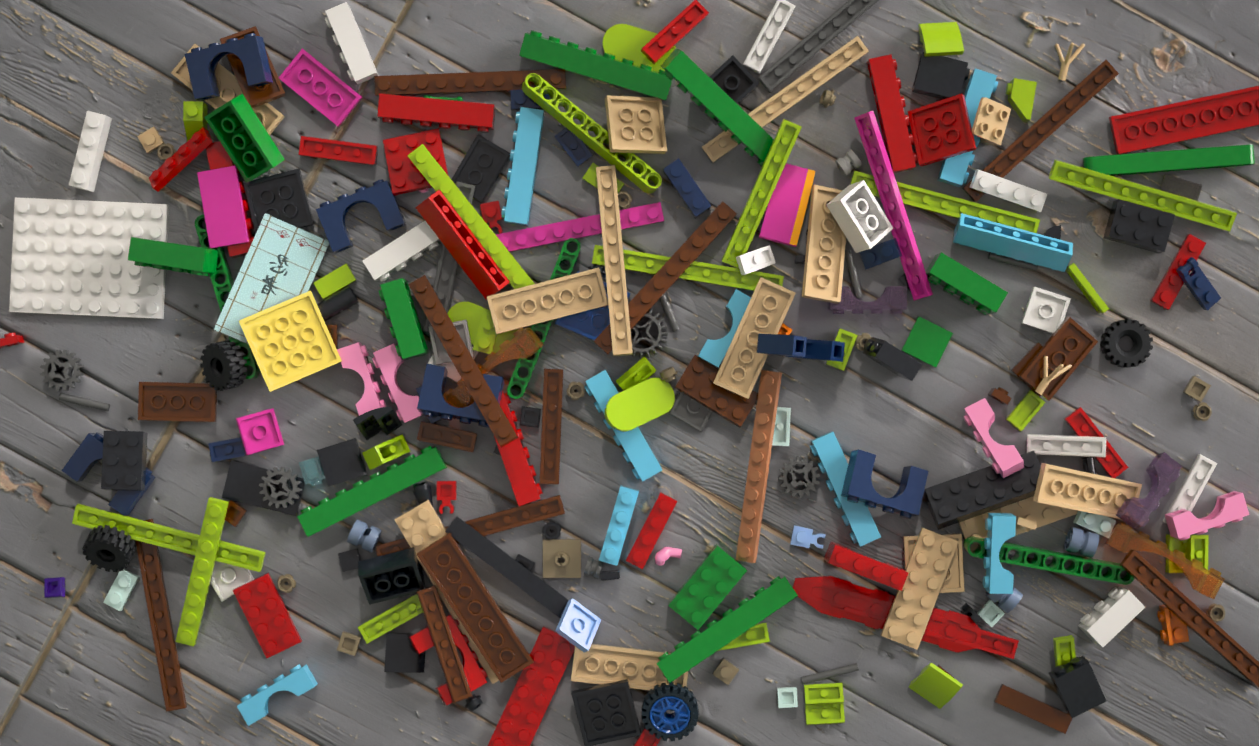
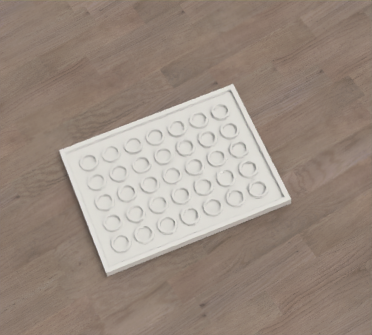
(76, 261)

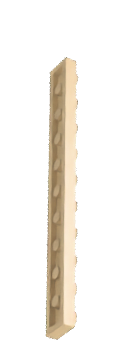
(792, 94)
(614, 261)

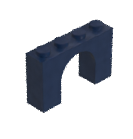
(203, 63)
(333, 214)
(800, 347)
(433, 403)
(87, 456)
(859, 486)

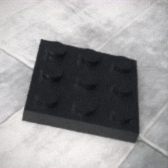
(281, 197)
(606, 713)

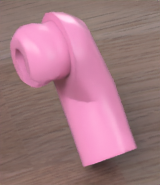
(665, 553)

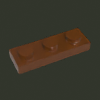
(447, 436)

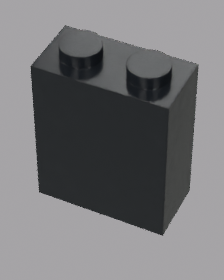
(940, 76)
(891, 358)
(1077, 686)

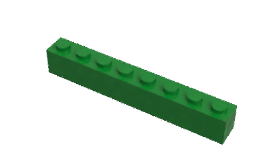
(595, 65)
(718, 105)
(368, 493)
(727, 629)

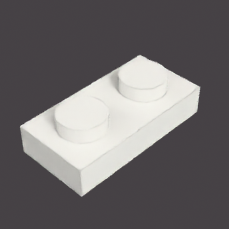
(755, 260)

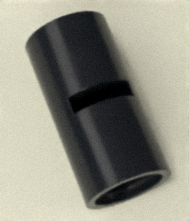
(339, 301)

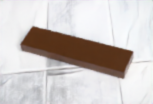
(1033, 708)

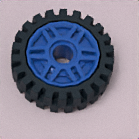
(670, 698)

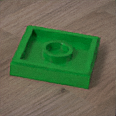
(927, 341)

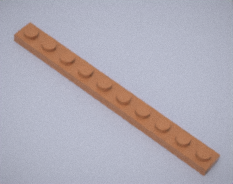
(758, 466)

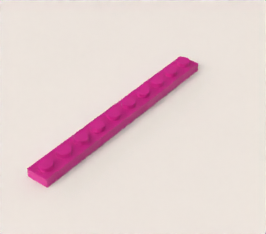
(893, 205)
(578, 228)

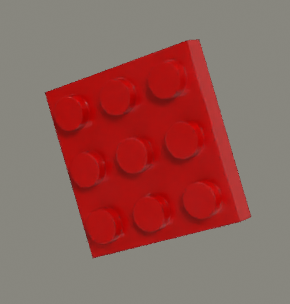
(941, 130)
(402, 172)

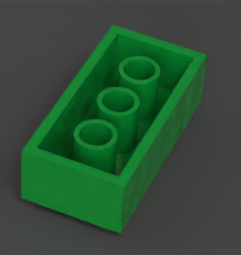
(244, 138)
(173, 256)
(966, 284)
(404, 319)
(707, 587)

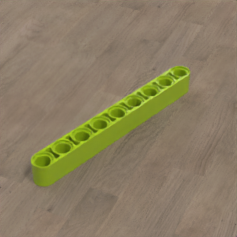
(588, 124)

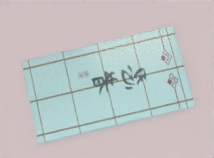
(274, 270)

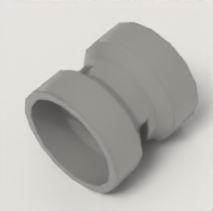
(848, 162)

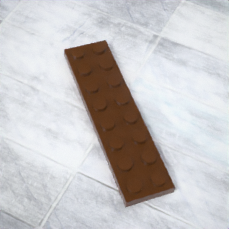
(475, 607)

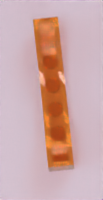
(520, 347)
(1202, 580)

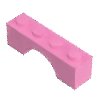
(355, 358)
(389, 364)
(1005, 458)
(1228, 508)

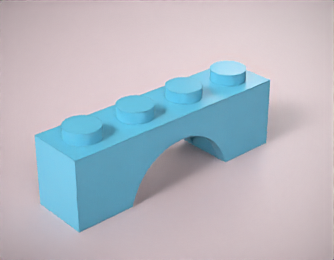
(715, 350)
(618, 525)
(1000, 529)
(256, 706)

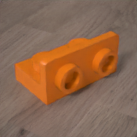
(1173, 628)

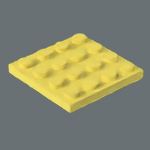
(290, 341)

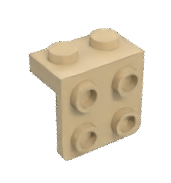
(990, 121)

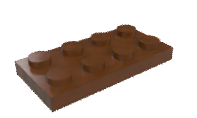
(254, 95)
(1066, 346)
(699, 385)
(177, 402)

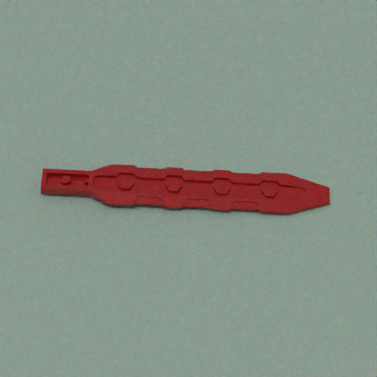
(871, 607)

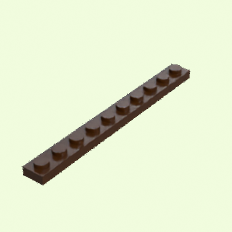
(464, 82)
(1047, 124)
(672, 270)
(463, 361)
(496, 521)
(1192, 616)
(161, 625)

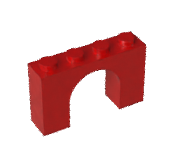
(865, 566)
(475, 676)

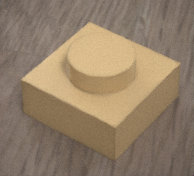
(151, 140)
(1024, 524)

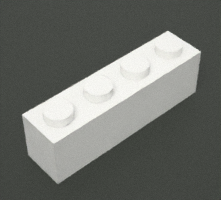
(351, 42)
(90, 151)
(400, 251)

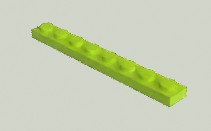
(761, 192)
(202, 571)

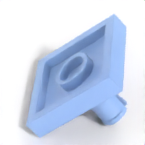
(578, 625)

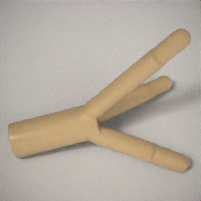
(1065, 63)
(1047, 379)

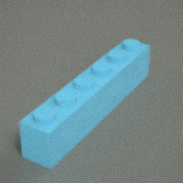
(980, 85)
(523, 167)
(1013, 242)
(633, 441)
(835, 467)

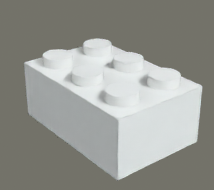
(859, 216)
(1110, 616)

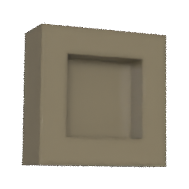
(1196, 389)
(349, 643)
(725, 671)

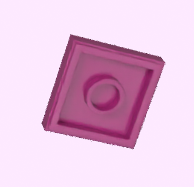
(259, 431)

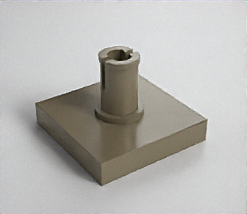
(561, 558)

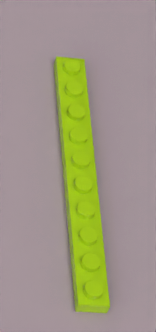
(441, 181)
(1142, 195)
(951, 205)
(696, 272)
(167, 537)

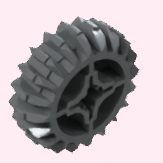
(655, 343)

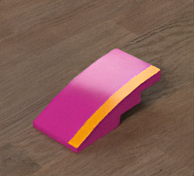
(787, 206)

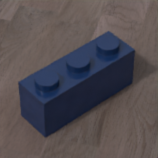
(686, 188)

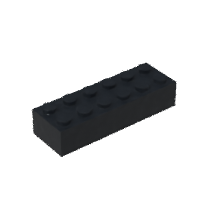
(981, 492)

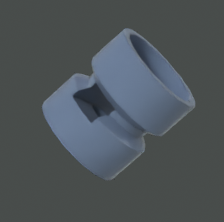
(364, 536)
(1081, 542)
(1006, 601)

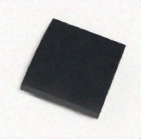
(376, 421)
(342, 462)
(401, 655)

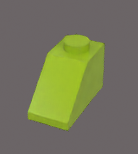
(1021, 97)
(194, 117)
(386, 452)

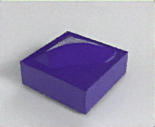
(54, 587)

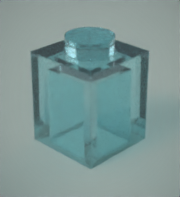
(312, 471)

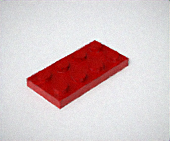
(267, 615)

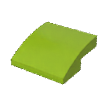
(941, 39)
(1195, 548)
(935, 685)
(824, 704)

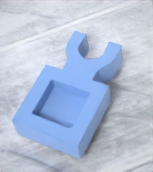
(803, 537)

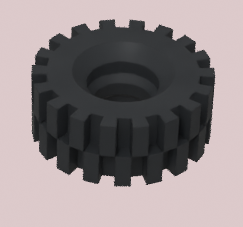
(1140, 338)
(223, 365)
(109, 548)

